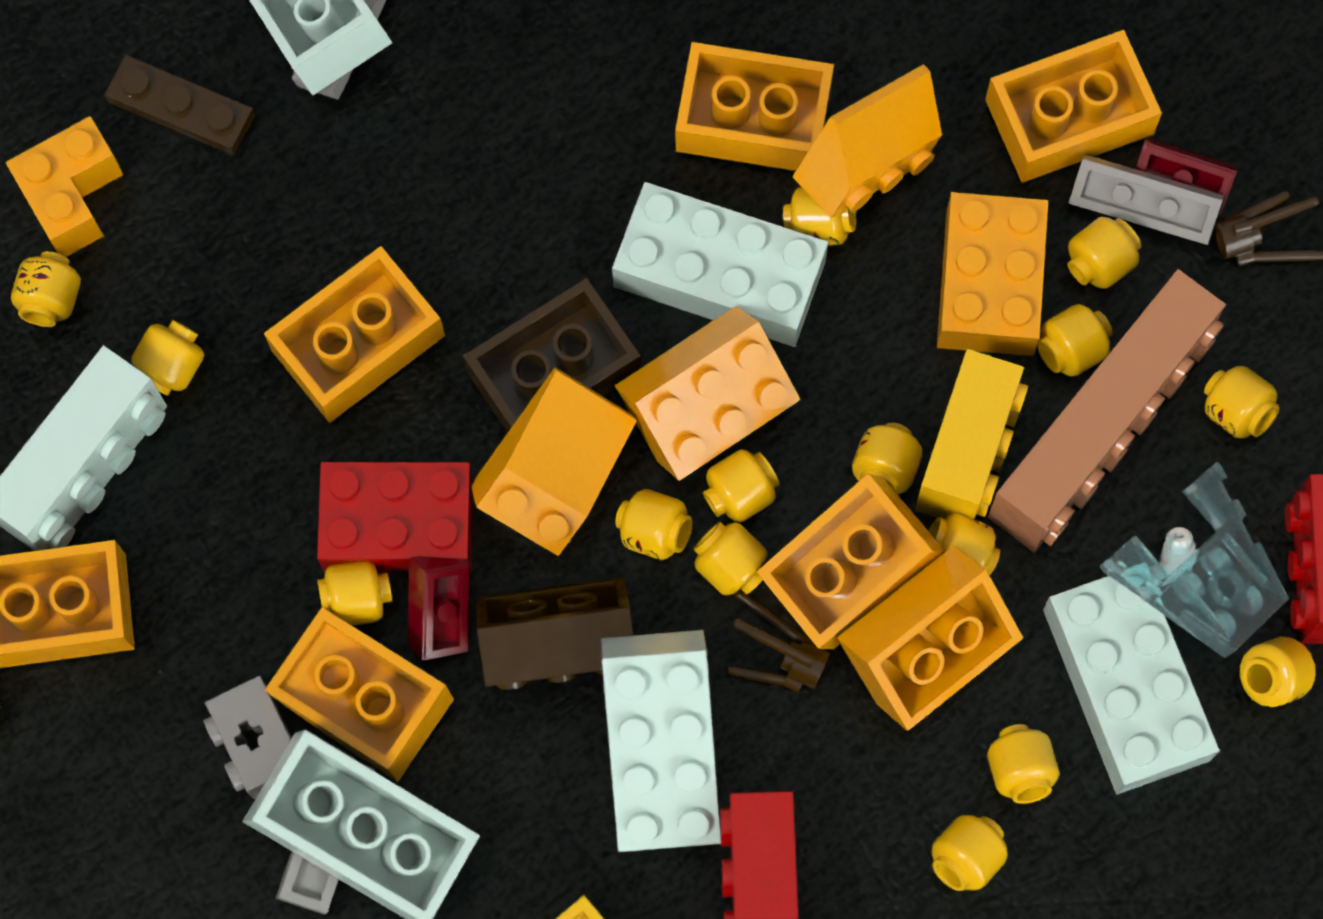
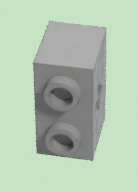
(237, 713)

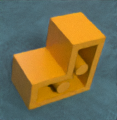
(59, 175)

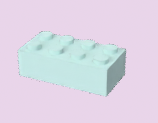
(323, 36)
(718, 260)
(78, 451)
(1129, 683)
(661, 740)
(361, 828)

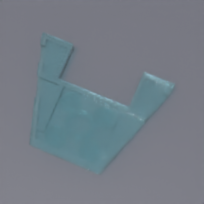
(1219, 589)

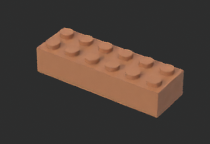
(1101, 416)

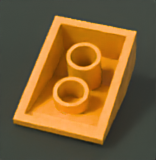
(553, 462)
(360, 694)

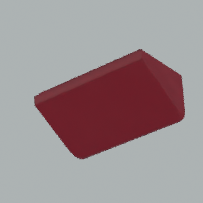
(1187, 168)
(438, 606)

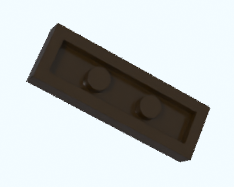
(179, 105)

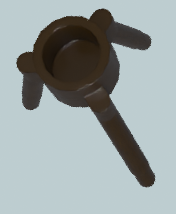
(1241, 232)
(801, 660)

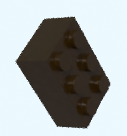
(565, 333)
(550, 631)

